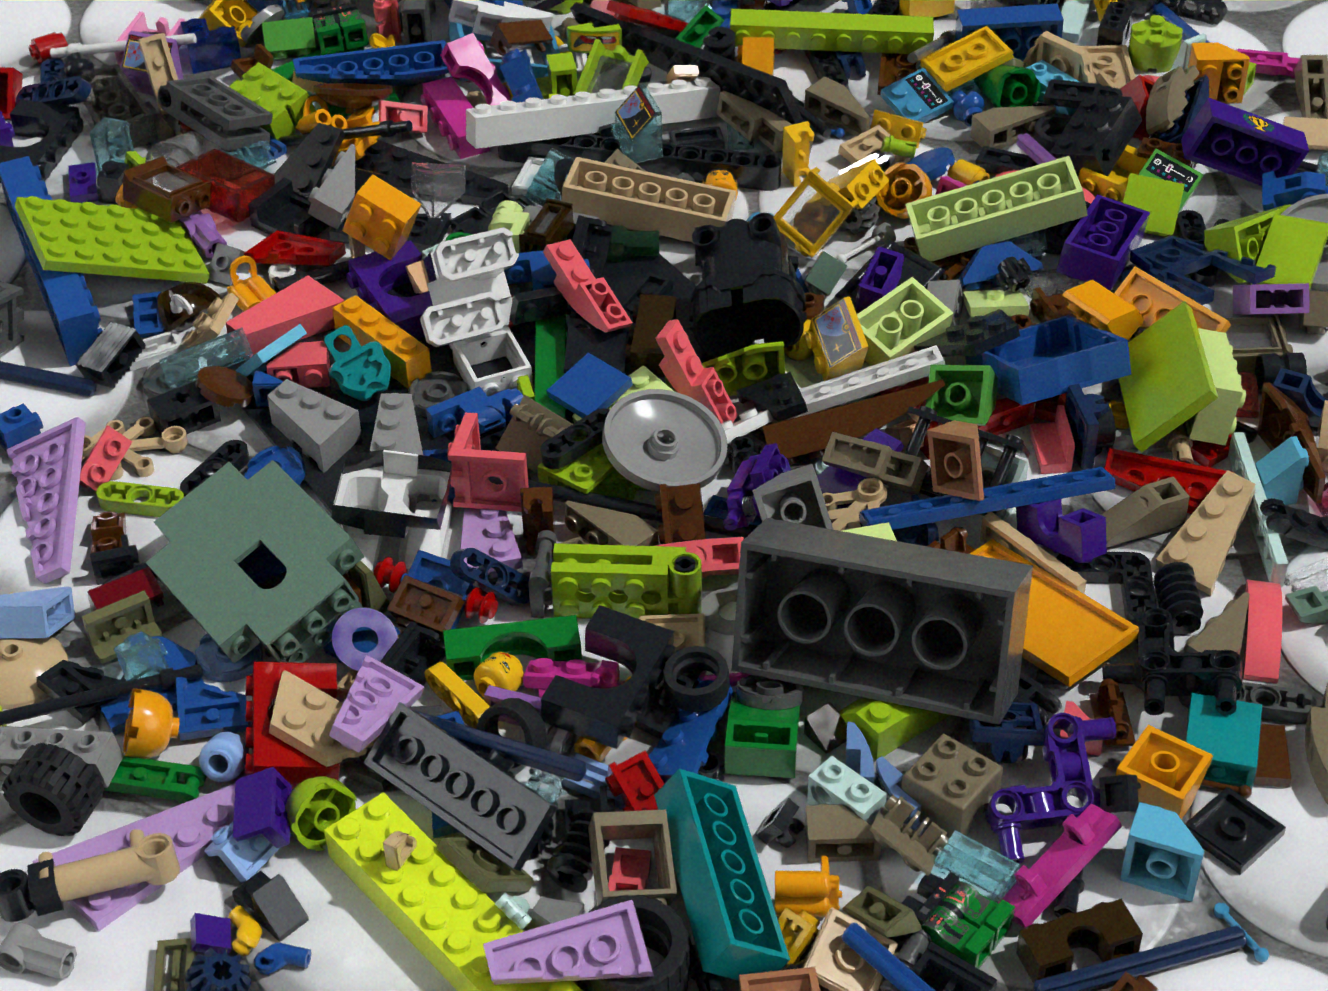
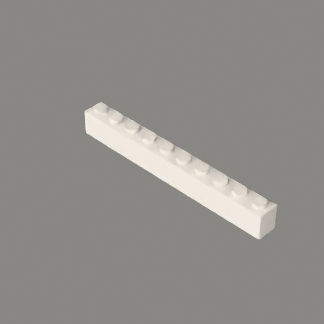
(583, 112)

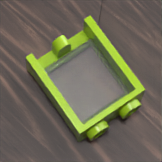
(611, 69)

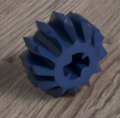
(217, 973)

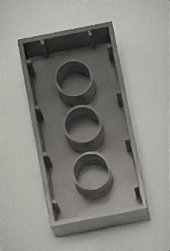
(881, 619)

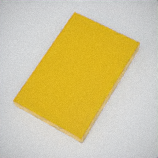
(966, 58)

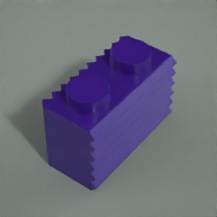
(880, 277)

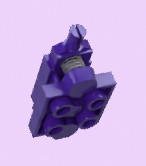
(749, 476)

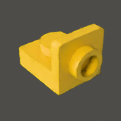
(797, 932)

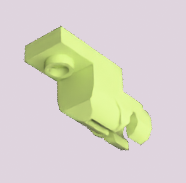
(511, 216)

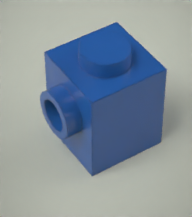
(18, 426)

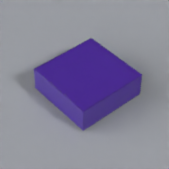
(210, 932)

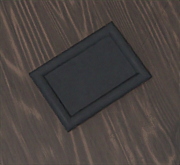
(913, 266)

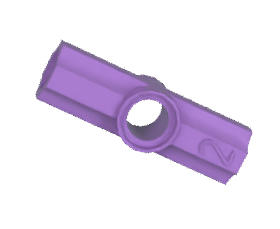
(203, 232)

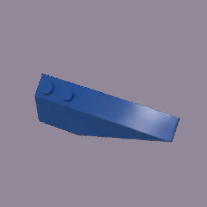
(384, 66)

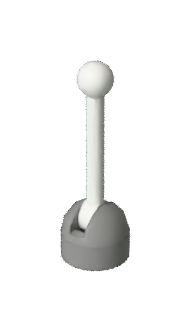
(879, 237)

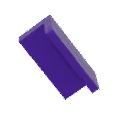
(261, 807)

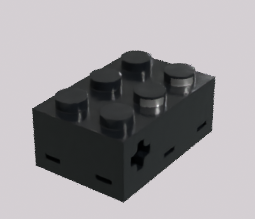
(1098, 132)

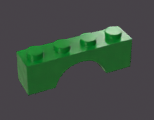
(539, 638)

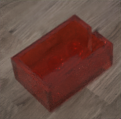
(232, 182)

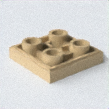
(210, 325)

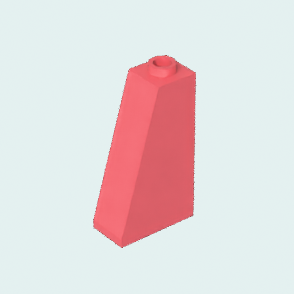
(300, 303)

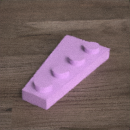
(578, 948)

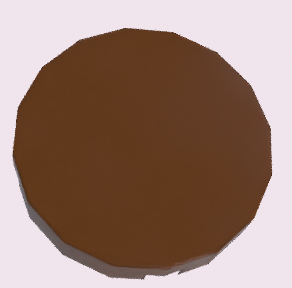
(224, 386)

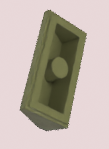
(882, 913)

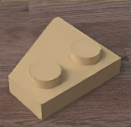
(866, 145)

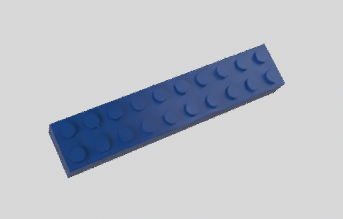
(63, 292)

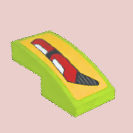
(582, 37)

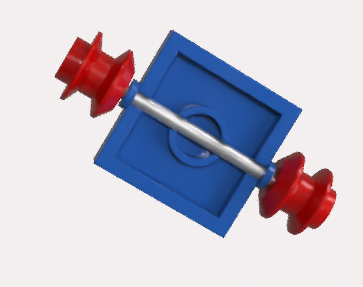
(438, 573)

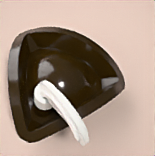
(183, 304)

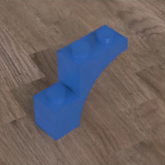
(520, 76)

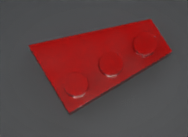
(296, 249)

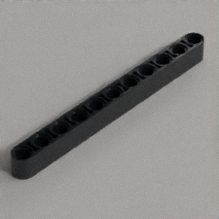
(750, 169)

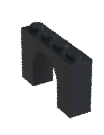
(38, 119)
(611, 712)

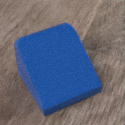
(262, 386)

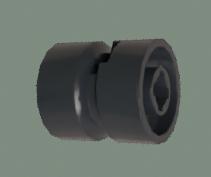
(1268, 366)

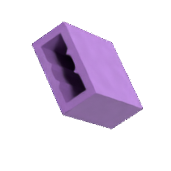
(1271, 298)

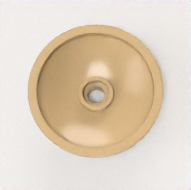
(21, 664)

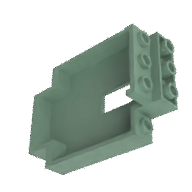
(227, 522)

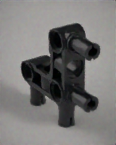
(1165, 672)

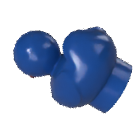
(967, 105)

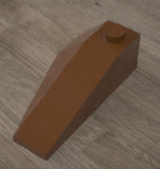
(1284, 419)

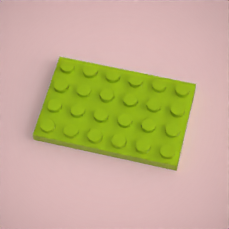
(109, 241)

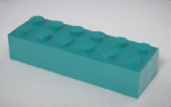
(721, 877)

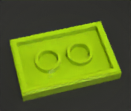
(1294, 249)

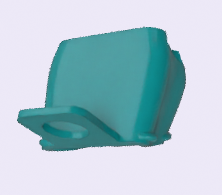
(360, 368)

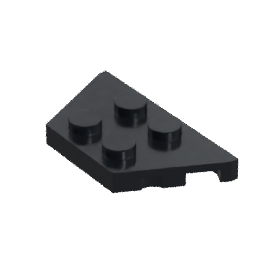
(974, 337)

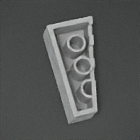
(397, 427)

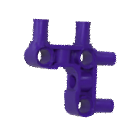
(1070, 777)

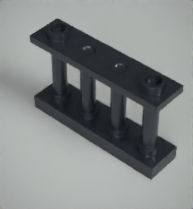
(1009, 445)

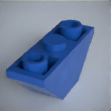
(984, 263)

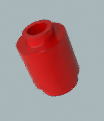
(41, 46)

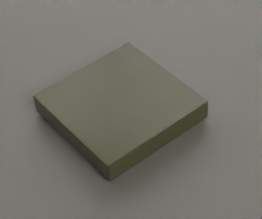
(482, 867)

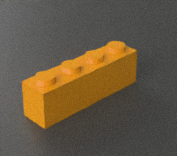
(406, 354)

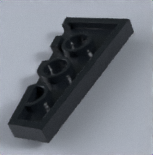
(424, 233)

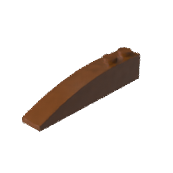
(812, 432)

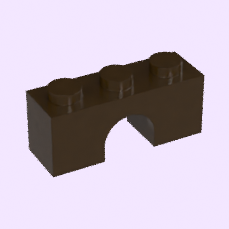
(1104, 929)

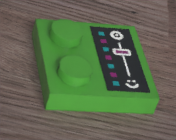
(1170, 169)

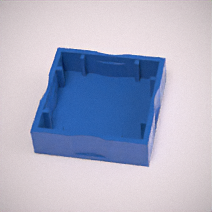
(1055, 356)

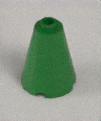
(1009, 86)

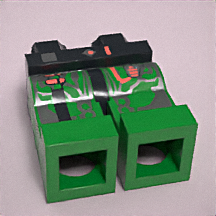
(339, 22)
(960, 917)

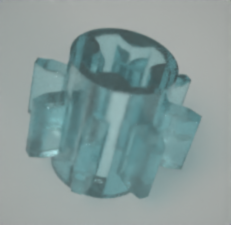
(553, 783)

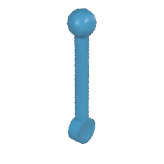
(1221, 911)

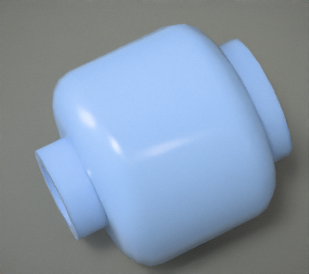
(223, 757)

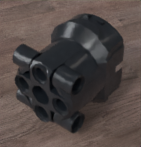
(745, 287)

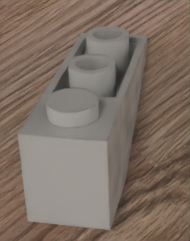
(337, 192)

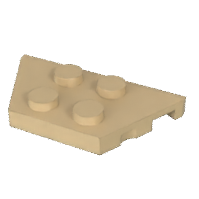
(1062, 55)
(305, 719)

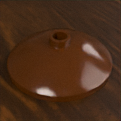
(352, 95)

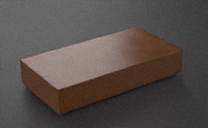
(1273, 757)

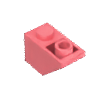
(304, 364)

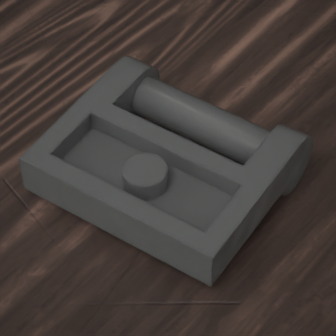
(540, 579)

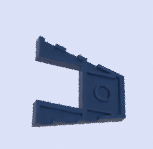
(1175, 257)

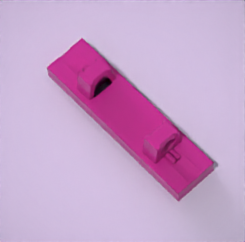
(1060, 863)

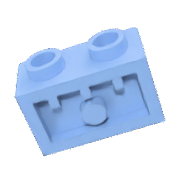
(241, 857)

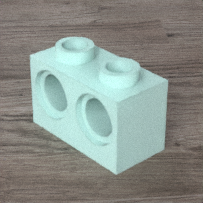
(838, 784)

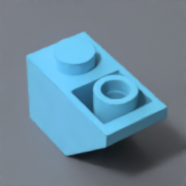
(1283, 471)

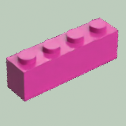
(448, 109)

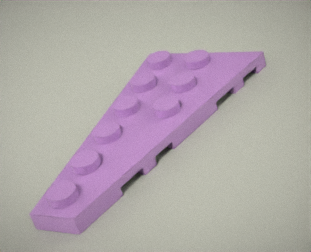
(48, 494)
(188, 826)

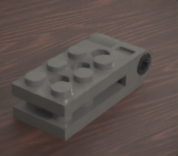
(215, 111)

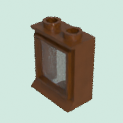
(165, 190)

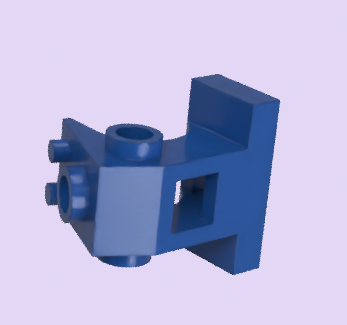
(1290, 188)

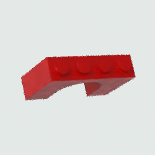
(267, 749)

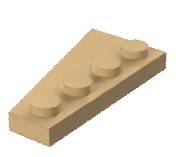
(1211, 530)

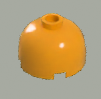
(905, 185)
(148, 725)

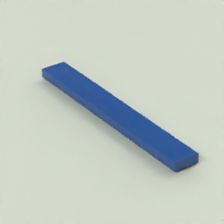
(995, 499)

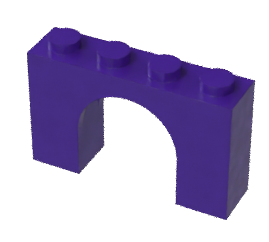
(376, 275)

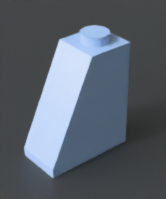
(35, 612)

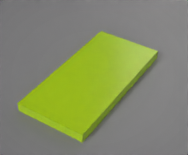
(1167, 377)

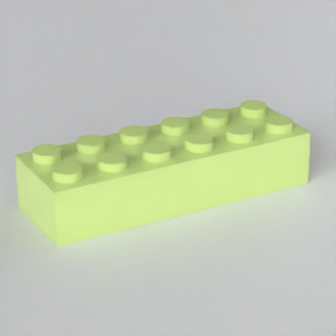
(997, 209)

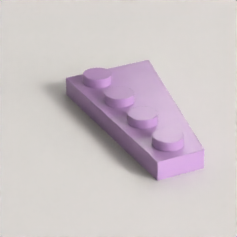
(491, 534)
(372, 703)

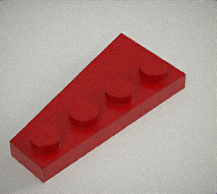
(644, 16)
(1136, 470)

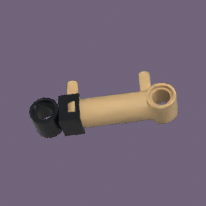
(48, 885)

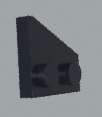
(71, 678)

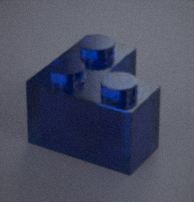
(213, 48)

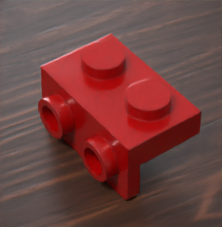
(635, 782)

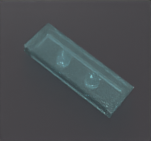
(220, 352)

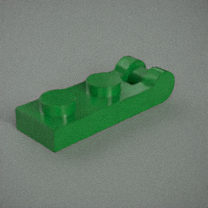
(157, 779)

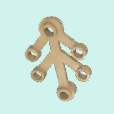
(173, 439)
(868, 495)

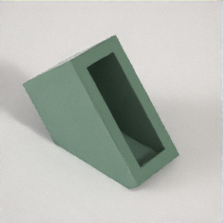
(824, 274)

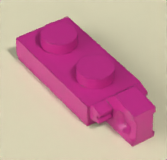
(1272, 62)
(543, 670)

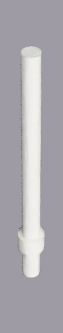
(110, 46)

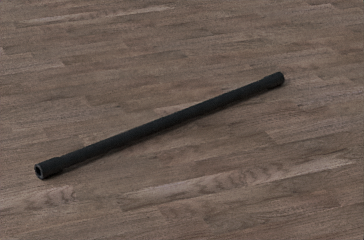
(642, 510)

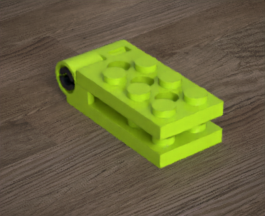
(625, 580)

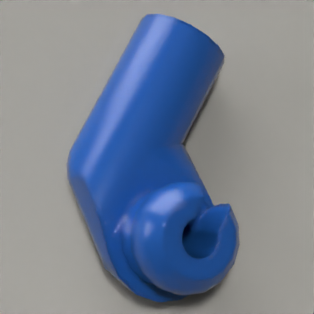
(279, 955)

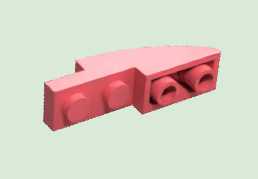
(586, 294)
(687, 374)
(717, 555)

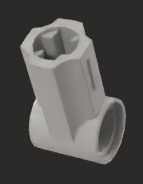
(28, 950)

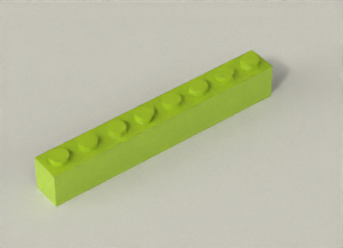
(834, 30)

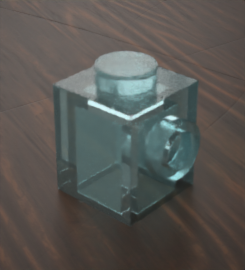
(141, 656)

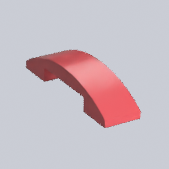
(1263, 632)

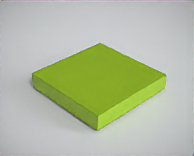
(1159, 198)

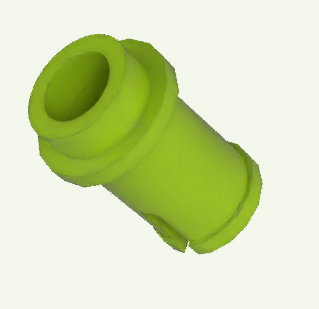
(898, 147)

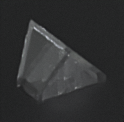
(437, 186)

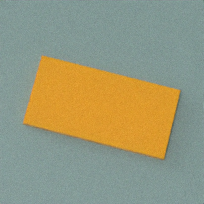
(1064, 627)

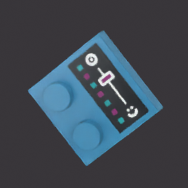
(917, 97)

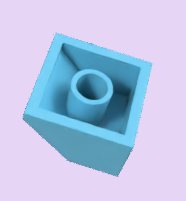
(1162, 853)

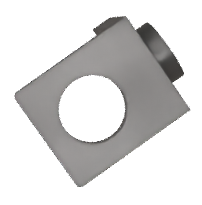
(221, 262)

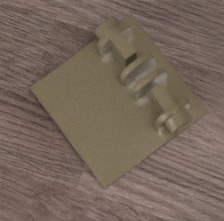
(529, 429)
(891, 831)

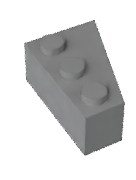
(315, 422)

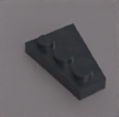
(311, 159)

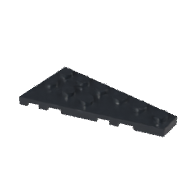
(396, 165)

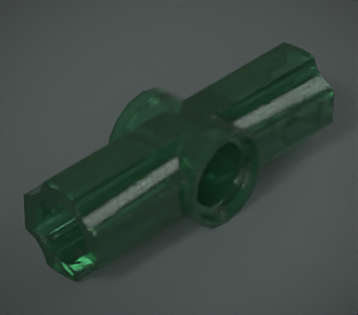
(632, 243)

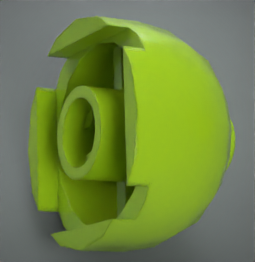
(315, 806)

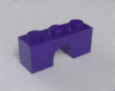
(1075, 535)

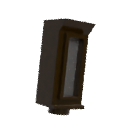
(549, 226)

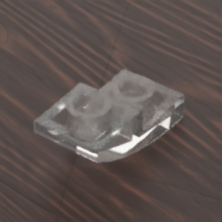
(1050, 282)

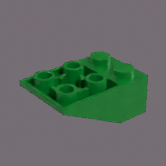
(761, 741)

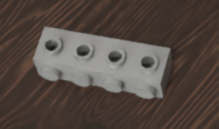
(94, 747)

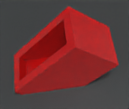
(9, 88)

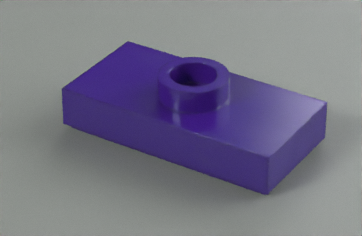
(83, 182)

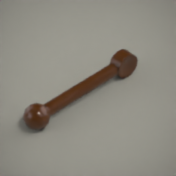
(1244, 790)

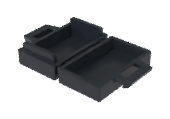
(478, 220)

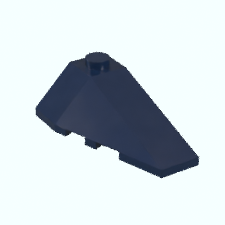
(1196, 98)

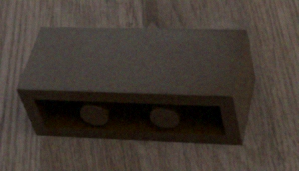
(649, 320)

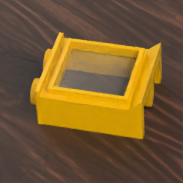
(813, 213)

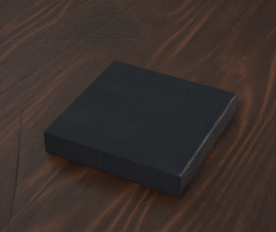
(1234, 830)

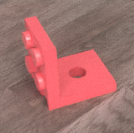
(474, 466)

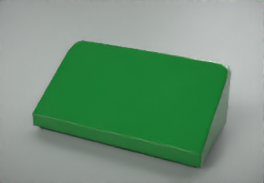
(700, 27)

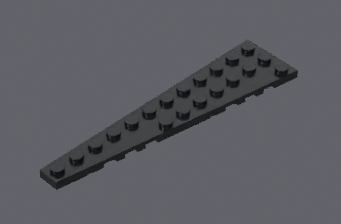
(729, 75)

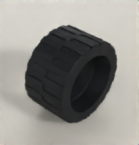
(662, 932)

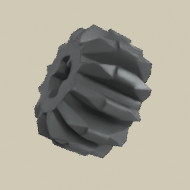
(862, 219)

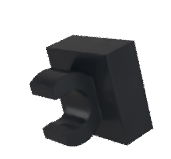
(1119, 794)
(778, 824)

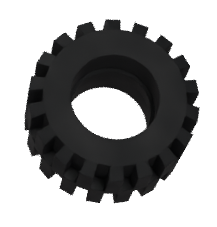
(53, 789)

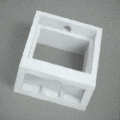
(497, 345)

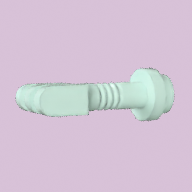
(515, 909)

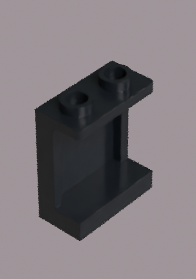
(284, 211)

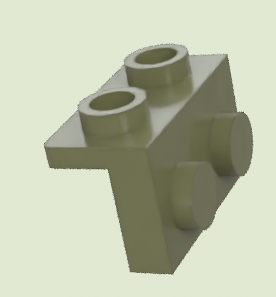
(116, 622)

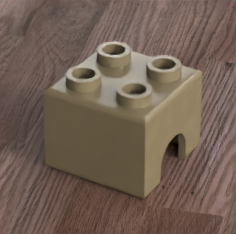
(952, 784)

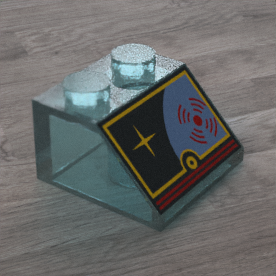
(639, 126)

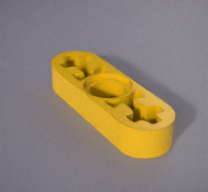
(455, 693)

